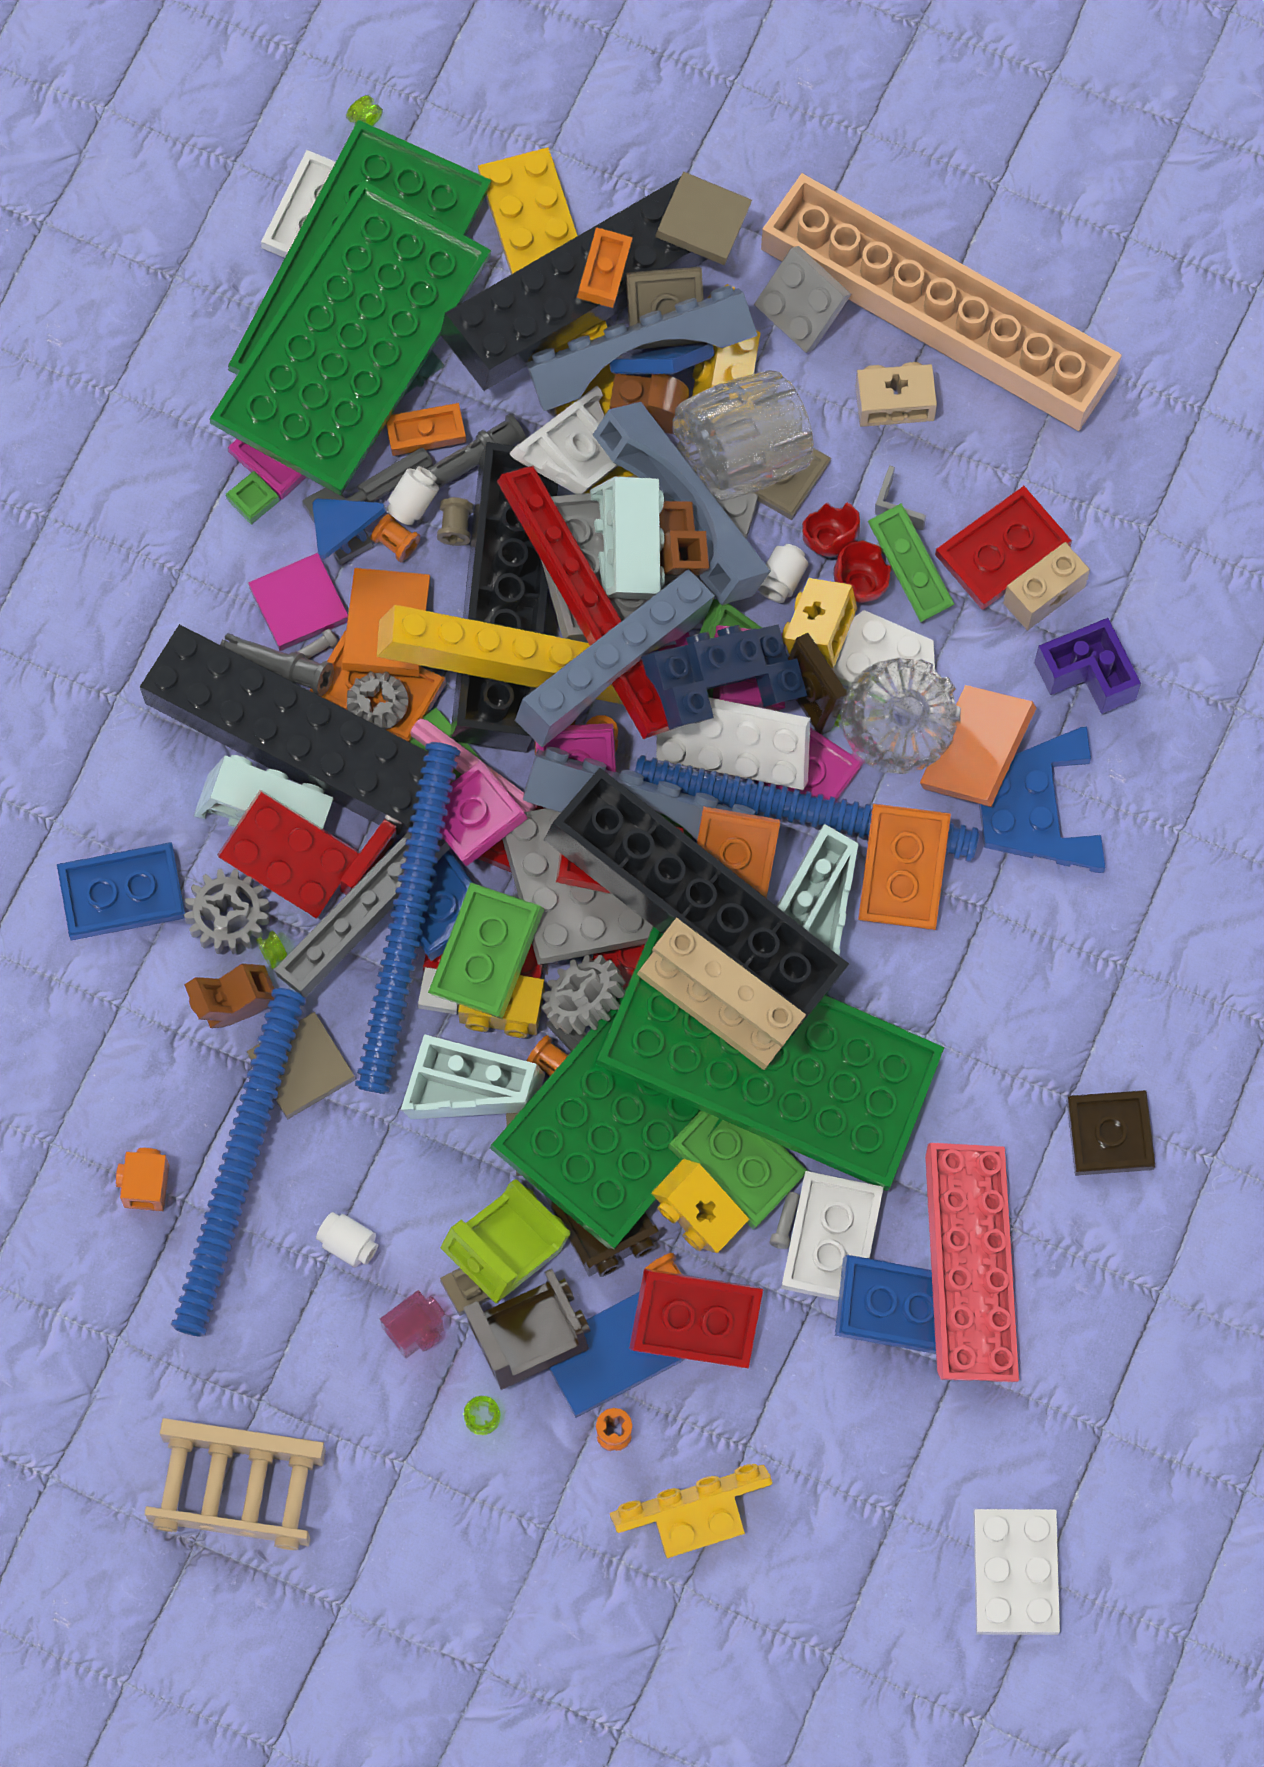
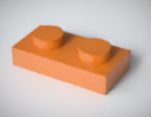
(604, 267)
(425, 429)

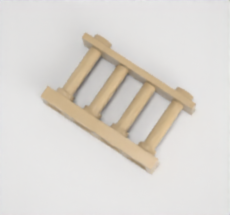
(720, 993)
(222, 1444)

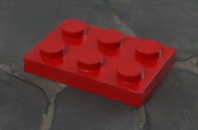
(1001, 546)
(288, 854)
(696, 1318)

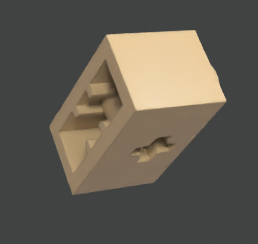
(911, 404)
(1046, 586)

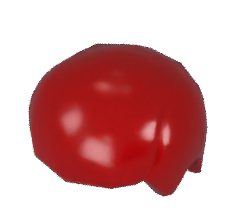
(831, 529)
(863, 568)

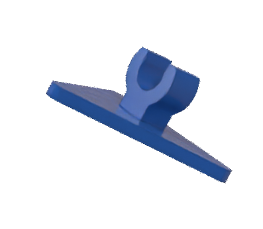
(340, 521)

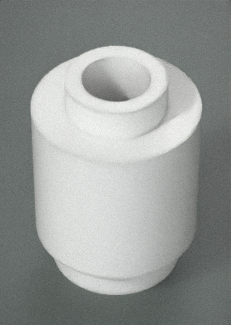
(412, 495)
(787, 568)
(347, 1239)

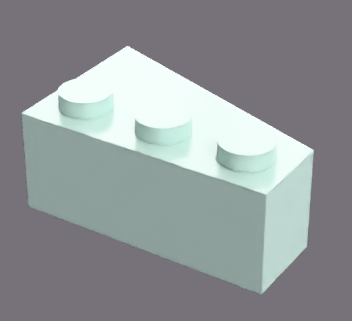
(630, 537)
(236, 782)
(822, 886)
(467, 1081)

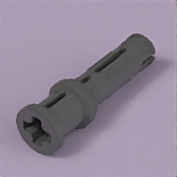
(468, 457)
(289, 666)

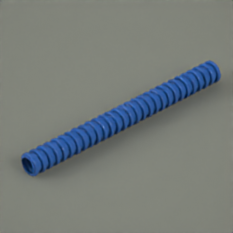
(786, 803)
(407, 917)
(238, 1162)

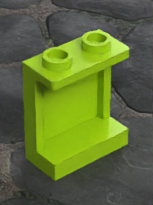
(506, 1241)

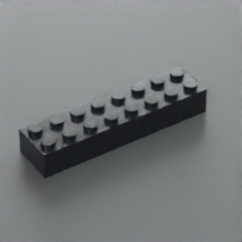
(539, 303)
(502, 589)
(286, 728)
(671, 876)

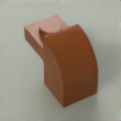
(658, 395)
(682, 544)
(232, 997)

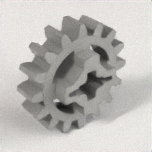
(224, 926)
(583, 994)

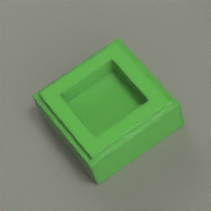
(252, 497)

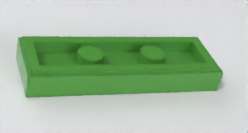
(910, 562)

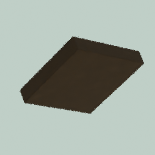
(821, 685)
(1110, 1133)

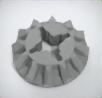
(385, 714)

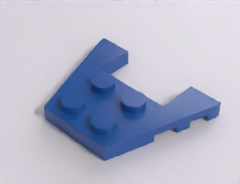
(1025, 808)

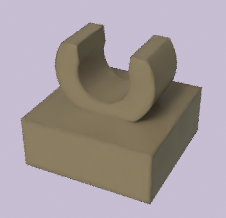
(462, 1290)

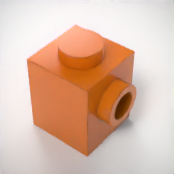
(143, 1179)

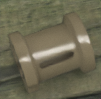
(455, 521)

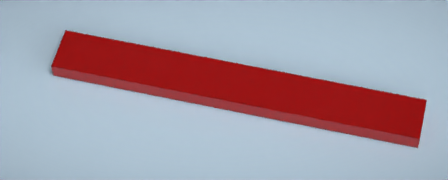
(579, 589)

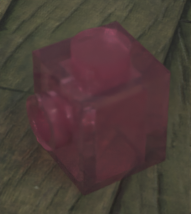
(414, 1324)

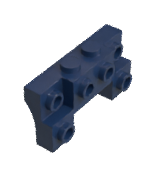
(706, 663)

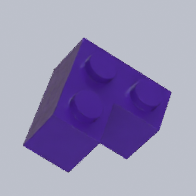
(1090, 657)

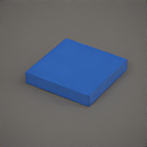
(661, 359)

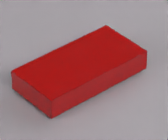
(369, 856)

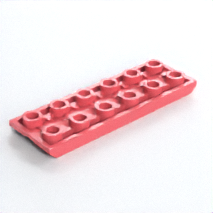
(971, 1263)

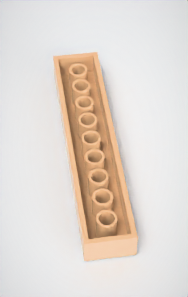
(945, 303)

